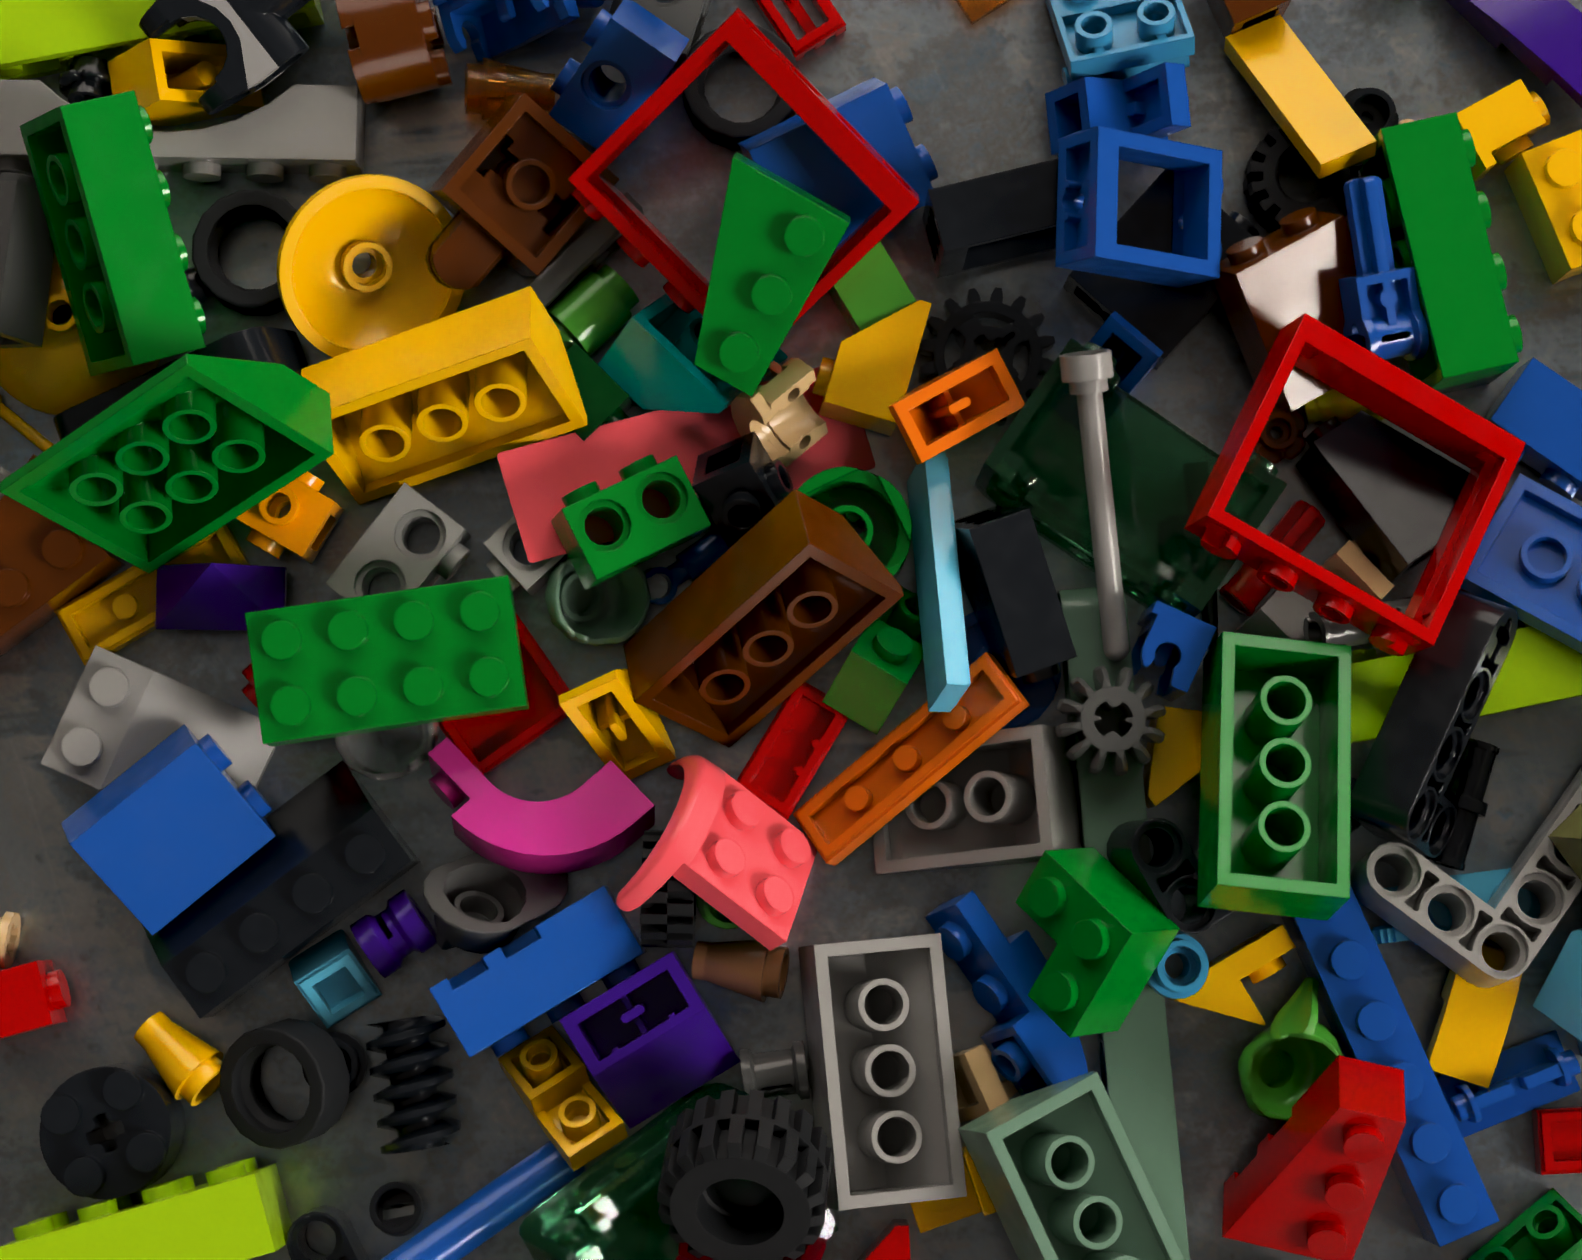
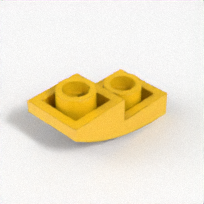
(1473, 1024)
(563, 1098)

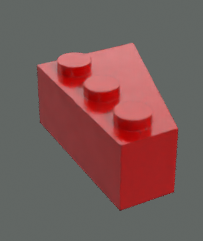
(1324, 1167)

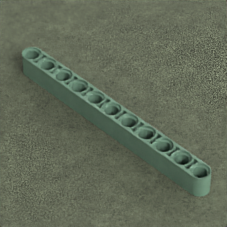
(1137, 1056)

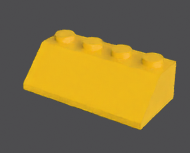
(448, 395)

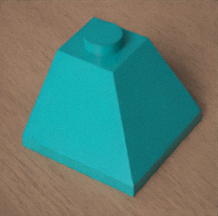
(657, 359)

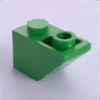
(879, 665)

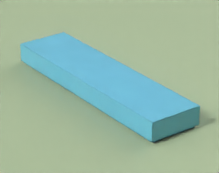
(938, 584)

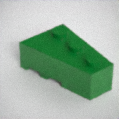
(762, 272)

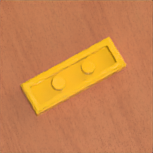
(1300, 96)
(126, 604)

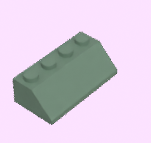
(1068, 1177)

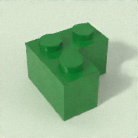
(1104, 939)

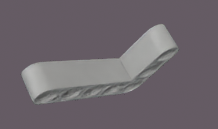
(1473, 918)

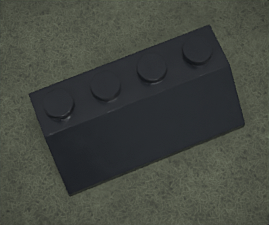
(321, 866)

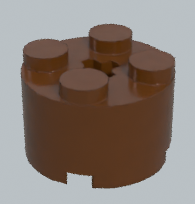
(394, 47)

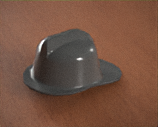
(485, 903)

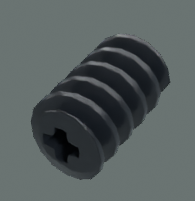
(413, 1083)

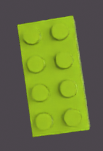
(228, 1218)

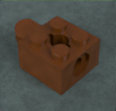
(508, 197)

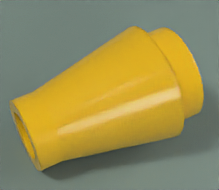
(181, 1058)

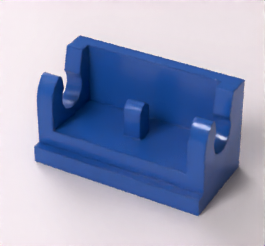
(501, 25)
(1171, 641)

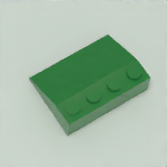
(179, 456)

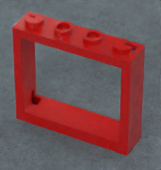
(648, 245)
(1407, 404)

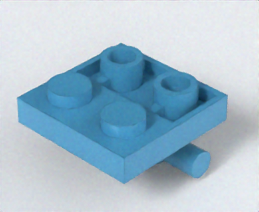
(1120, 36)

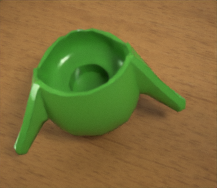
(1287, 1056)

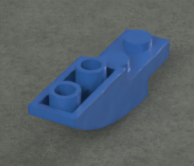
(1002, 970)

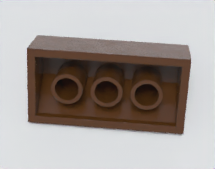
(759, 621)

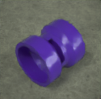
(409, 930)

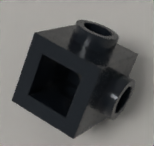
(739, 485)

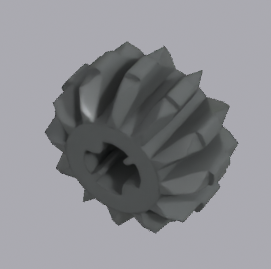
(1111, 743)

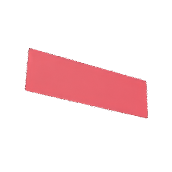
(552, 468)

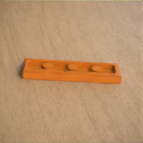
(908, 763)

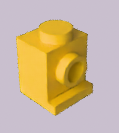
(1503, 125)

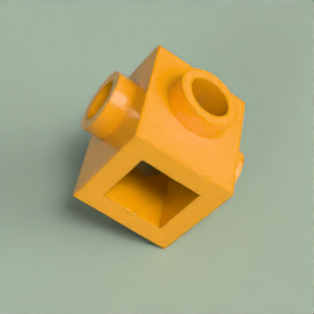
(302, 528)

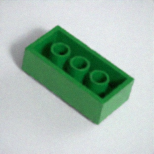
(1441, 231)
(113, 232)
(386, 661)
(1275, 777)

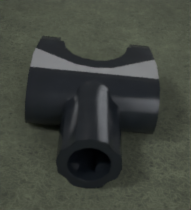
(256, 36)

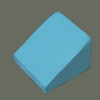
(333, 978)

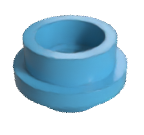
(1193, 974)

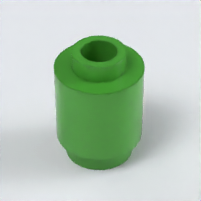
(593, 309)

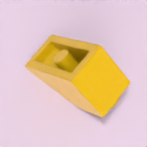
(172, 78)
(872, 370)

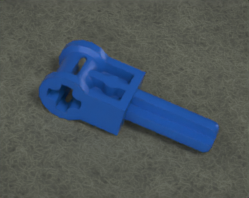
(1380, 297)

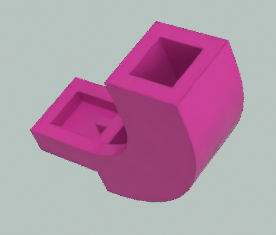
(543, 835)

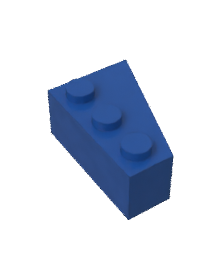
(540, 974)

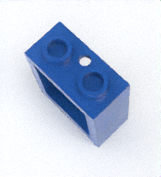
(1089, 232)

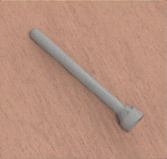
(1087, 378)

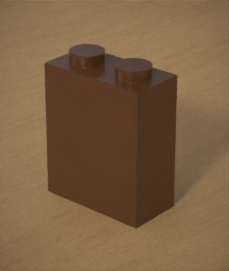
(1281, 278)

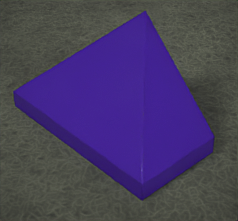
(216, 595)

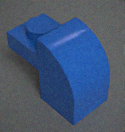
(1144, 104)

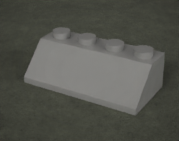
(883, 1070)

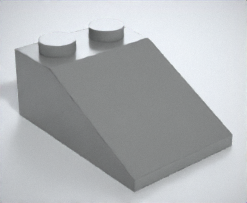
(130, 709)
(990, 809)

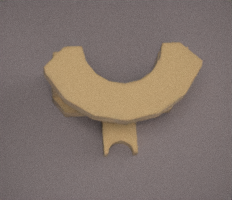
(781, 412)

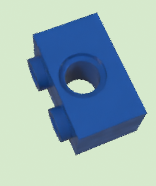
(636, 46)

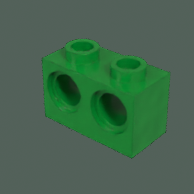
(635, 531)

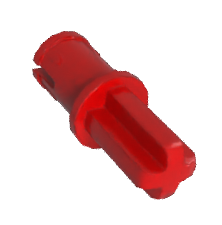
(1293, 530)

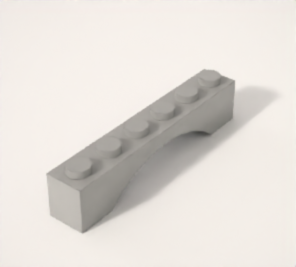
(299, 132)

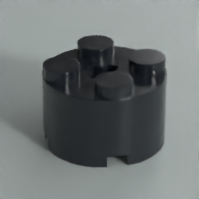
(75, 1140)

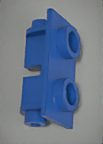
(1522, 1081)

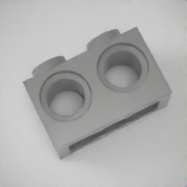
(386, 549)

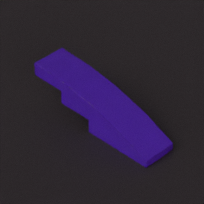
(1538, 32)

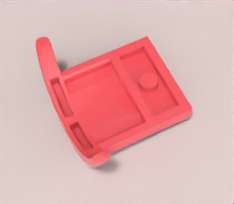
(728, 853)

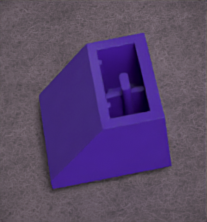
(650, 1040)

